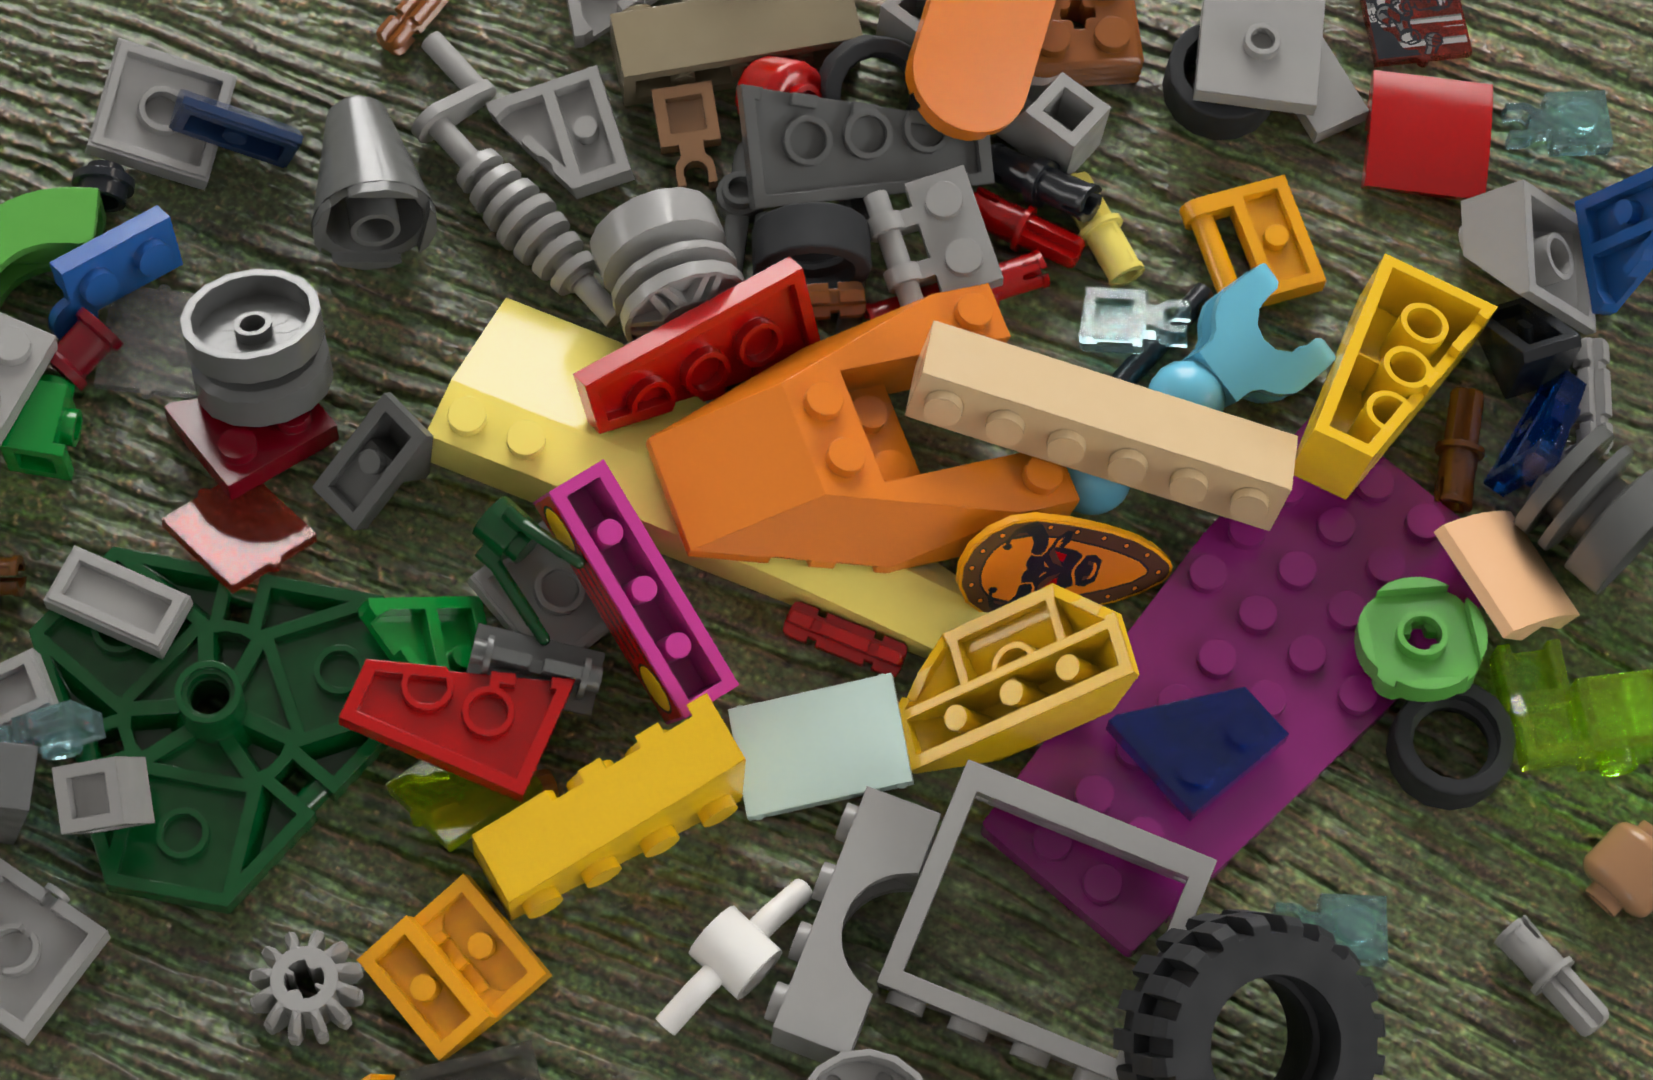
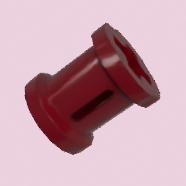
(83, 348)

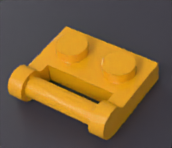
(1268, 232)

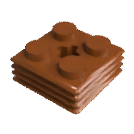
(1100, 53)

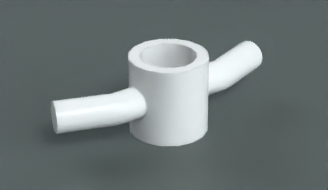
(734, 954)

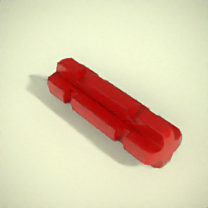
(844, 639)

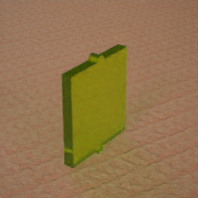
(450, 804)

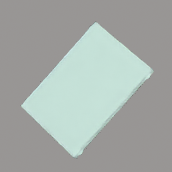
(821, 746)

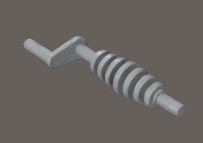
(510, 204)

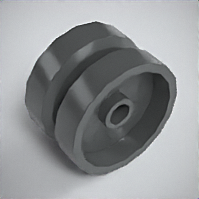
(257, 347)

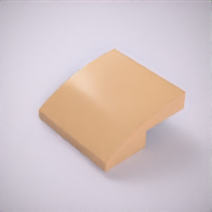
(1506, 574)

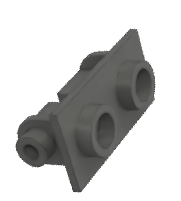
(522, 654)

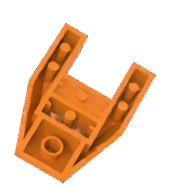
(820, 467)

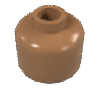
(1622, 870)

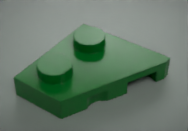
(425, 628)

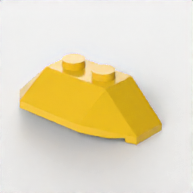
(1016, 680)

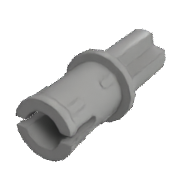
(1552, 976)

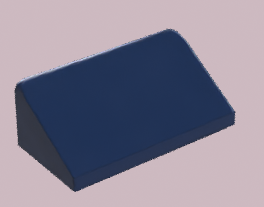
(235, 129)

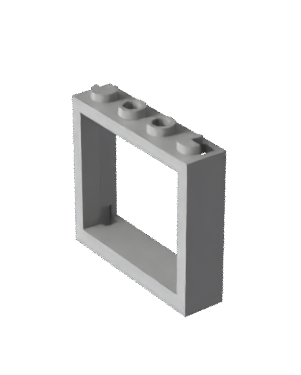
(1071, 820)

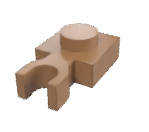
(687, 125)

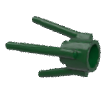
(513, 535)

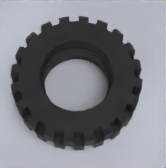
(1199, 968)

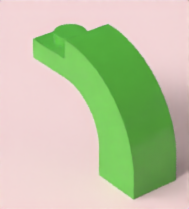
(44, 227)

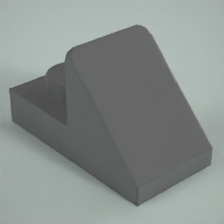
(375, 462)

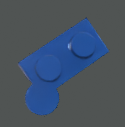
(113, 266)

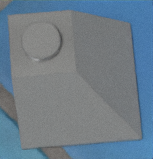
(1530, 248)

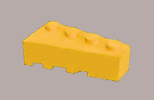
(1389, 363)
(613, 813)

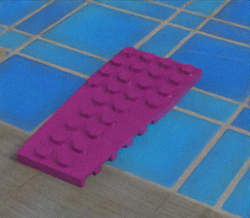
(1235, 614)

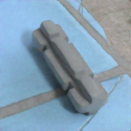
(1597, 399)

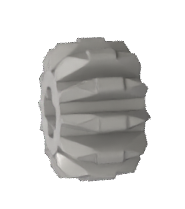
(281, 993)

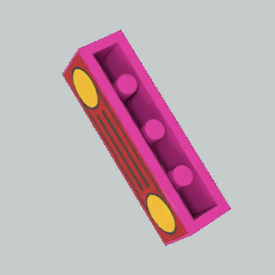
(636, 592)

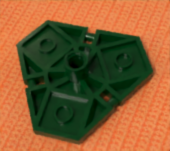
(220, 773)

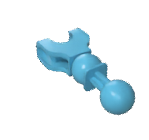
(1225, 366)

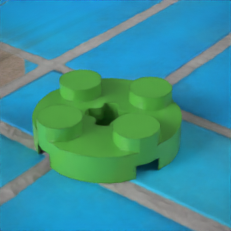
(1411, 672)

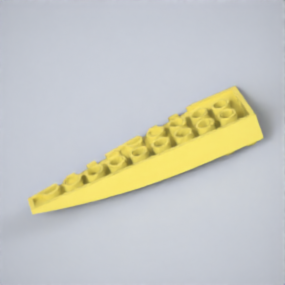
(523, 430)

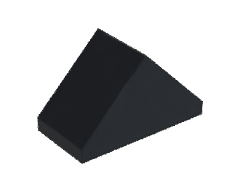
(1527, 346)

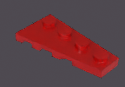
(702, 350)

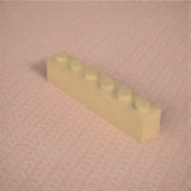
(1102, 426)

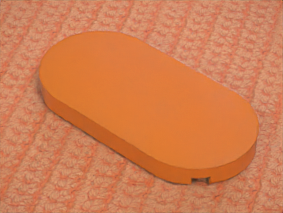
(975, 62)

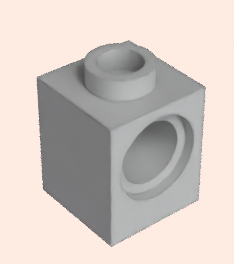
(103, 795)

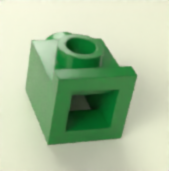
(44, 431)

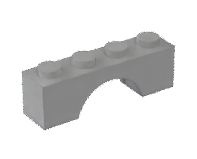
(1059, 114)
(881, 855)

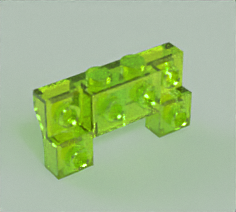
(1591, 724)

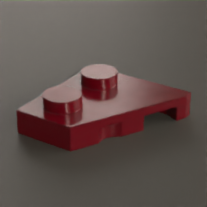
(244, 455)

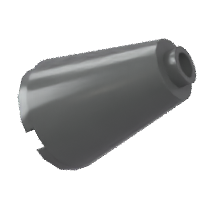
(368, 190)

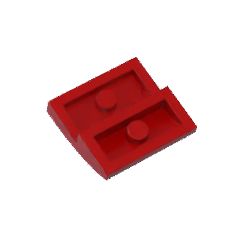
(1427, 135)

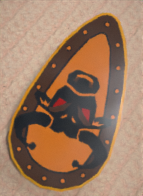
(1045, 548)

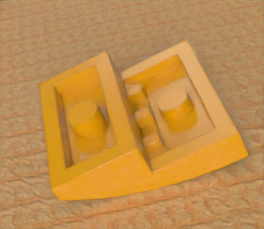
(454, 968)

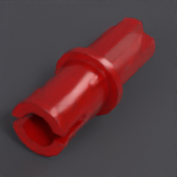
(1026, 230)

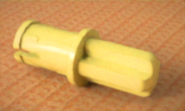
(1109, 243)

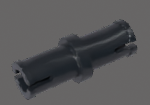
(1044, 183)

